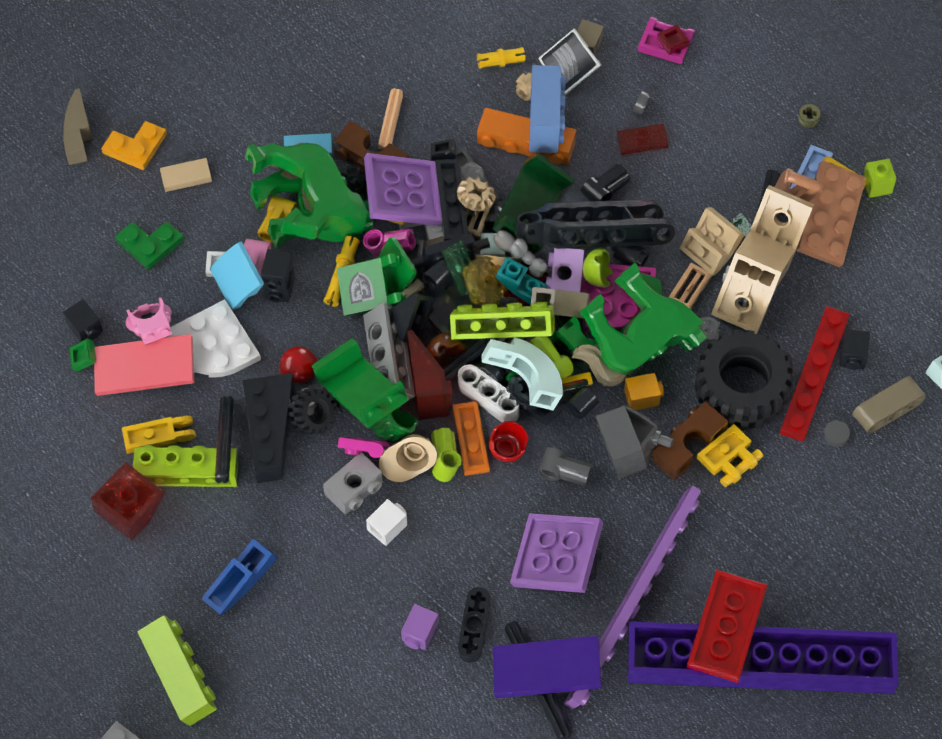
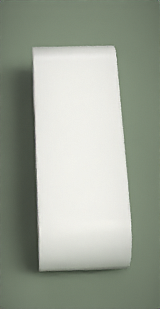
(482, 384)

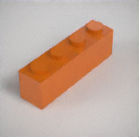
(513, 135)

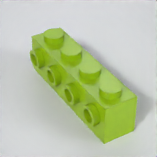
(502, 321)
(182, 466)
(177, 670)

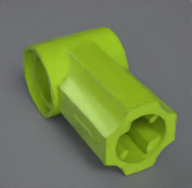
(561, 362)
(447, 457)

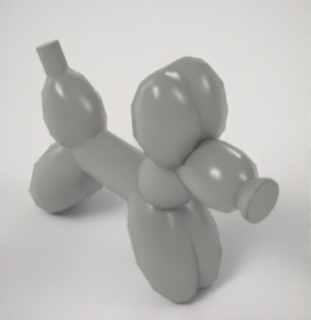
(519, 249)

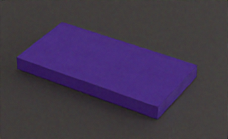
(546, 667)

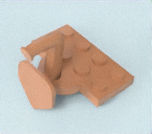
(836, 202)

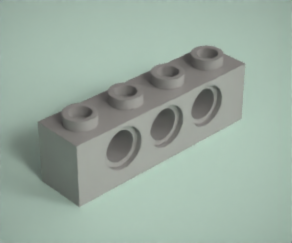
(385, 349)

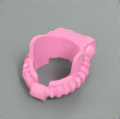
(150, 328)

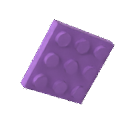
(402, 189)
(557, 552)

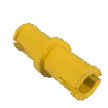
(501, 57)

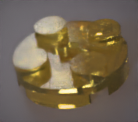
(475, 276)

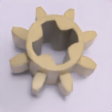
(524, 86)

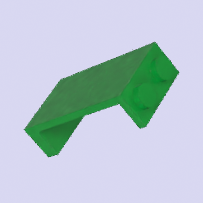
(358, 384)

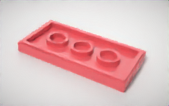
(143, 367)

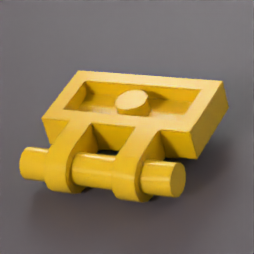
(724, 450)

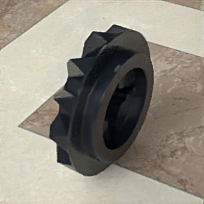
(515, 387)

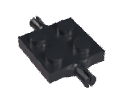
(433, 252)

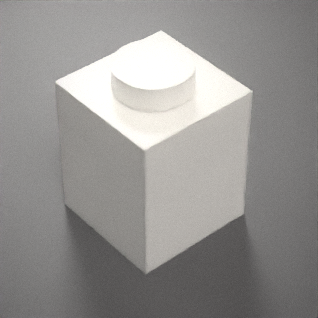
(387, 521)

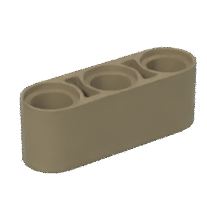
(889, 404)

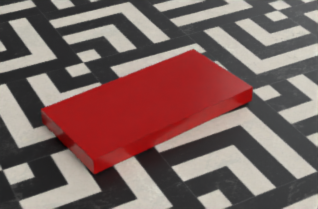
(727, 626)

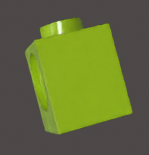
(880, 178)

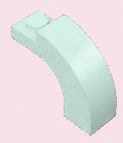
(532, 365)

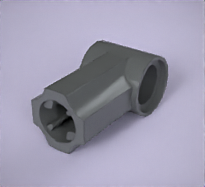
(557, 466)

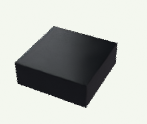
(443, 150)

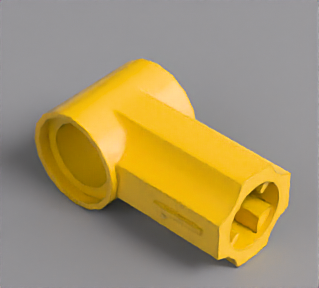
(277, 208)

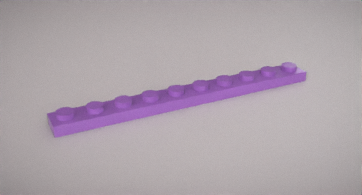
(640, 585)

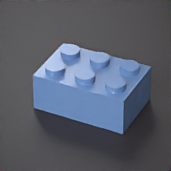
(547, 109)

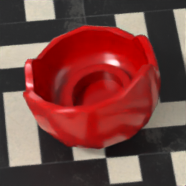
(299, 362)
(508, 441)

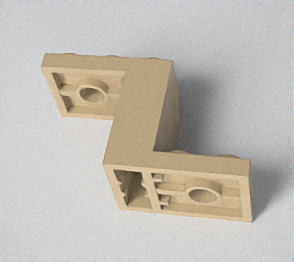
(762, 259)

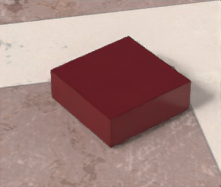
(673, 39)

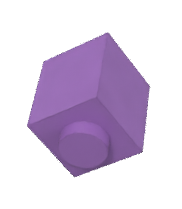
(419, 627)

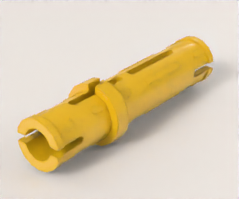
(343, 259)

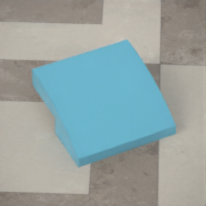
(236, 276)

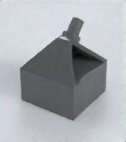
(630, 439)

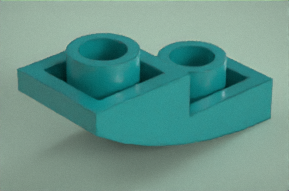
(515, 279)

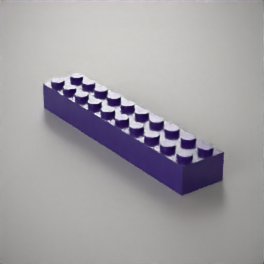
(774, 659)

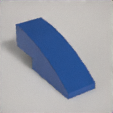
(239, 577)

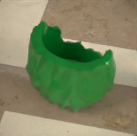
(395, 426)

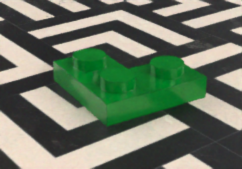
(151, 248)

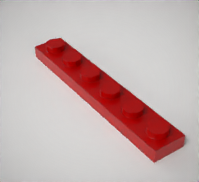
(814, 374)

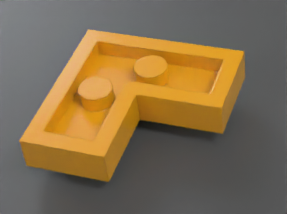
(135, 151)

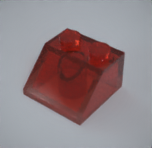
(127, 501)

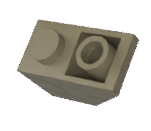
(565, 302)

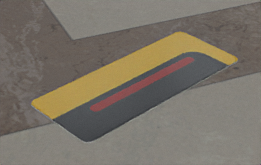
(577, 381)

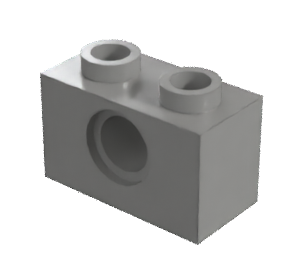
(358, 470)

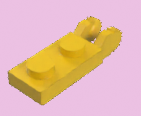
(158, 433)

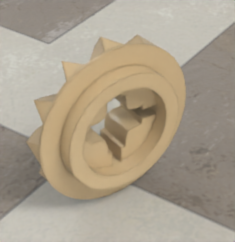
(473, 201)

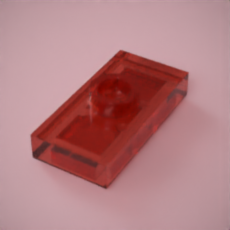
(642, 139)

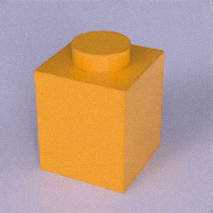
(643, 391)

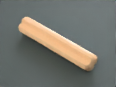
(390, 118)

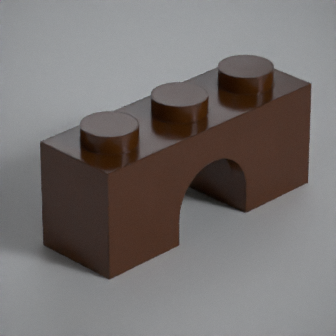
(353, 144)
(702, 424)

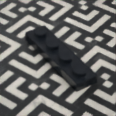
(452, 210)

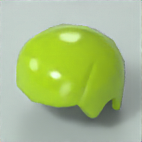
(596, 267)

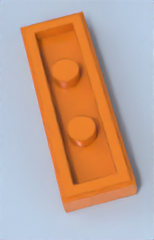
(471, 438)

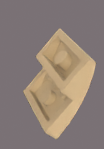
(712, 241)

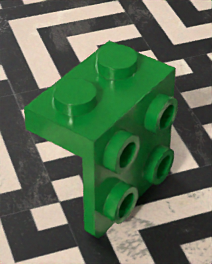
(401, 276)

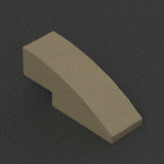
(76, 129)

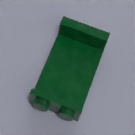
(535, 186)

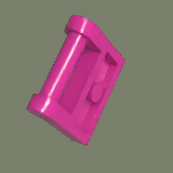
(650, 45)
(356, 445)

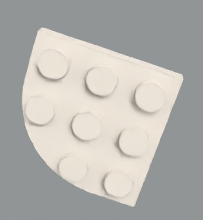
(218, 341)

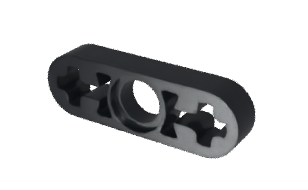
(478, 642)

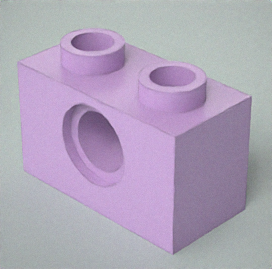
(566, 258)

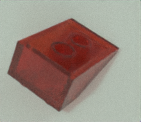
(431, 388)

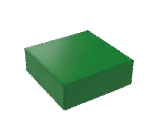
(82, 354)

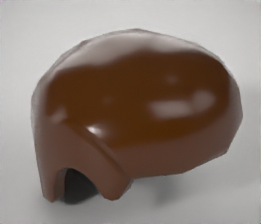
(443, 348)

